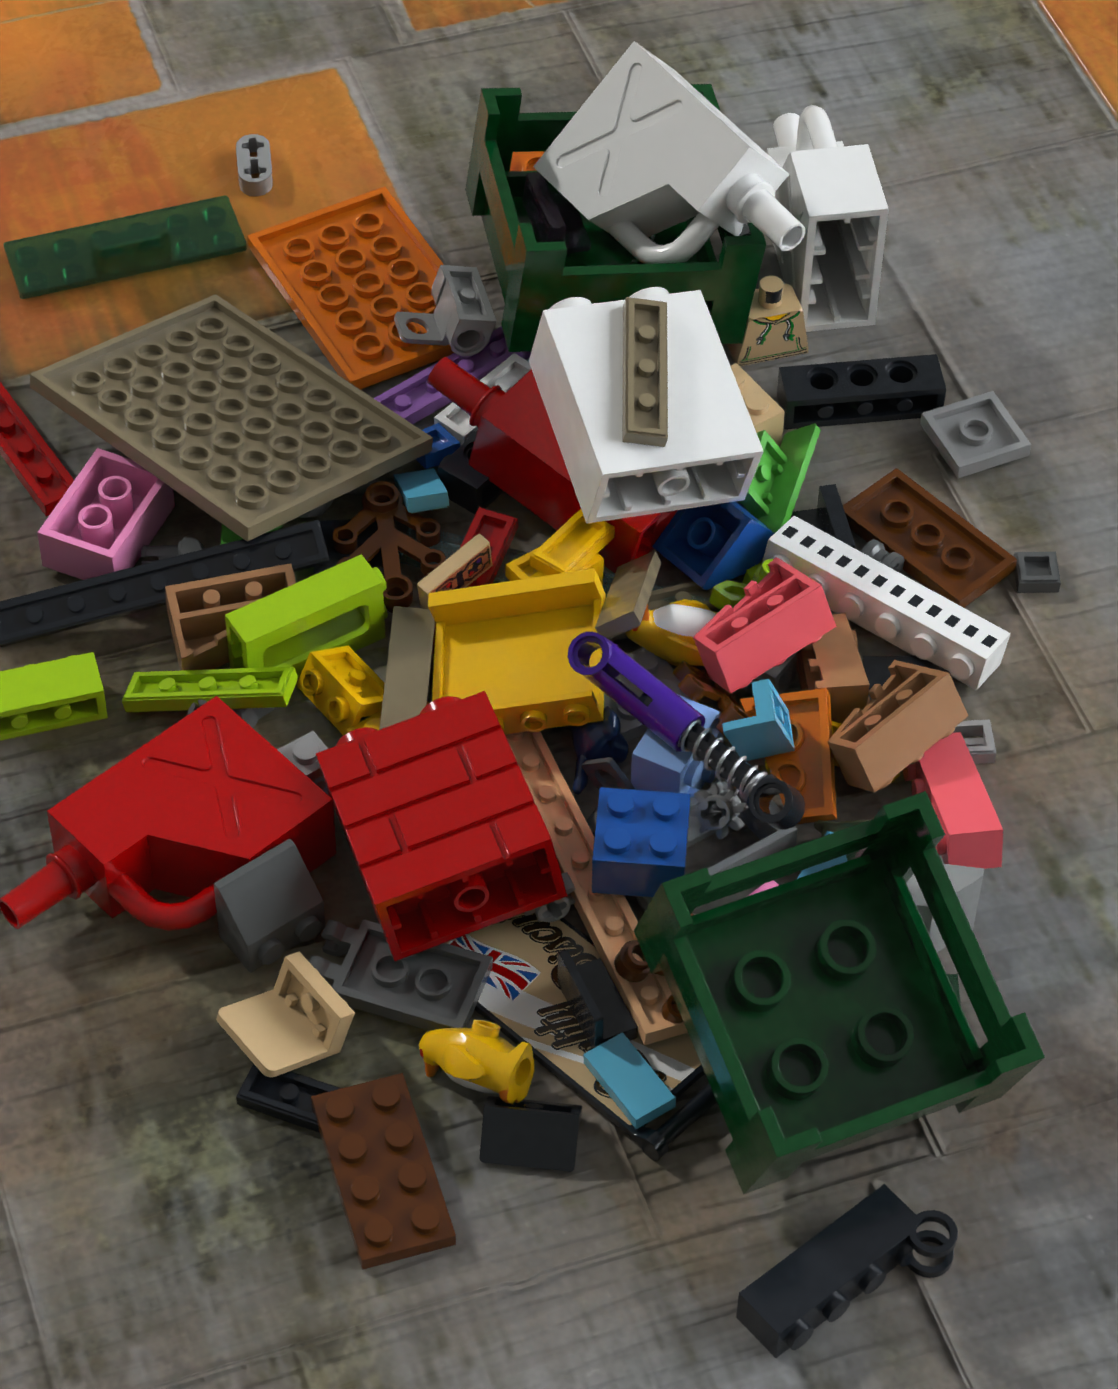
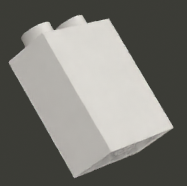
(710, 432)

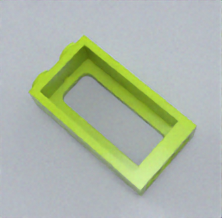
(312, 615)

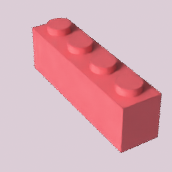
(960, 802)

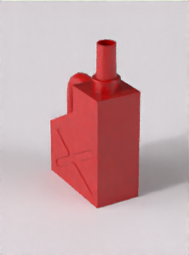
(524, 459)
(176, 823)

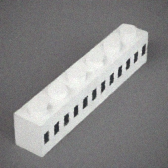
(892, 603)

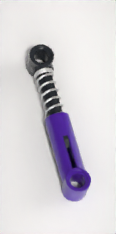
(682, 727)

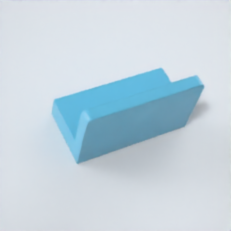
(765, 733)

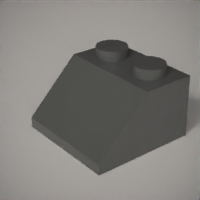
(268, 906)

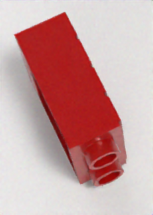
(441, 824)

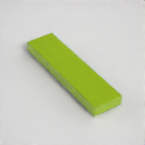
(235, 687)

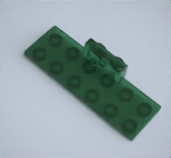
(124, 247)

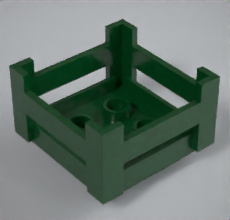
(542, 273)
(827, 994)

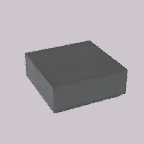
(1037, 572)

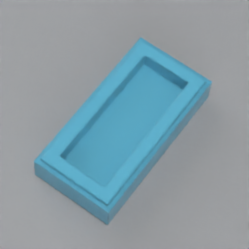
(422, 490)
(629, 1080)

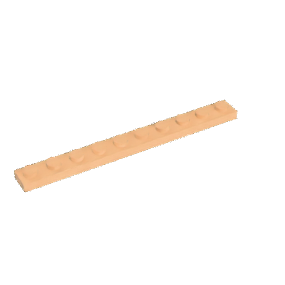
(604, 915)

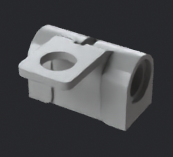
(461, 313)

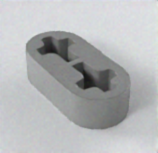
(251, 165)

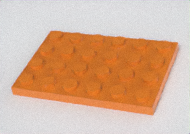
(348, 278)

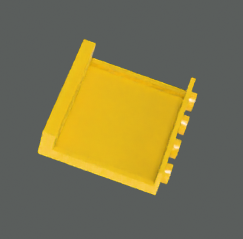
(516, 647)

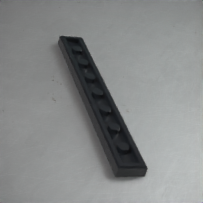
(144, 585)

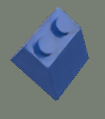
(714, 542)

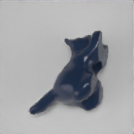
(596, 741)

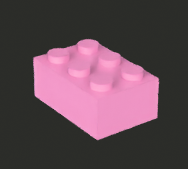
(104, 518)

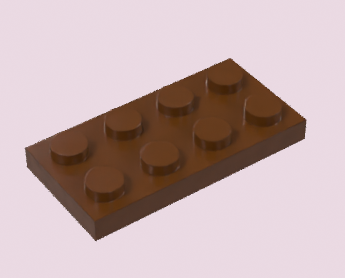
(934, 540)
(383, 1171)

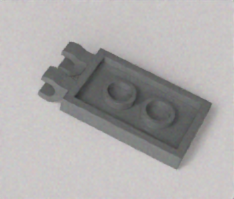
(421, 990)

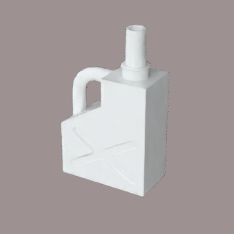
(658, 154)
(844, 219)

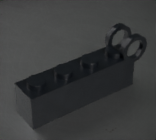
(840, 1265)

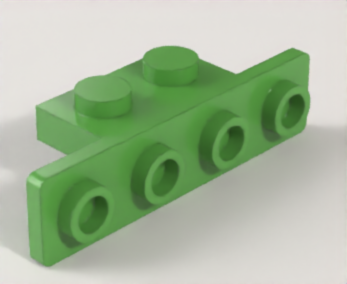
(780, 476)

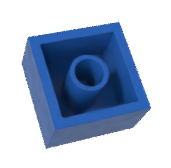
(639, 840)

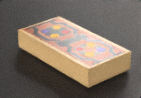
(458, 569)

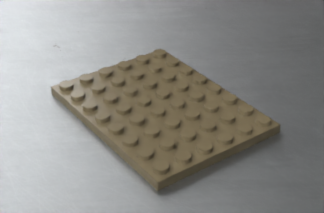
(231, 415)

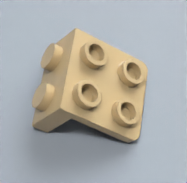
(291, 1023)

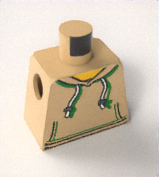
(773, 325)

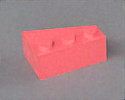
(764, 627)

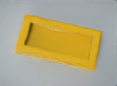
(572, 546)

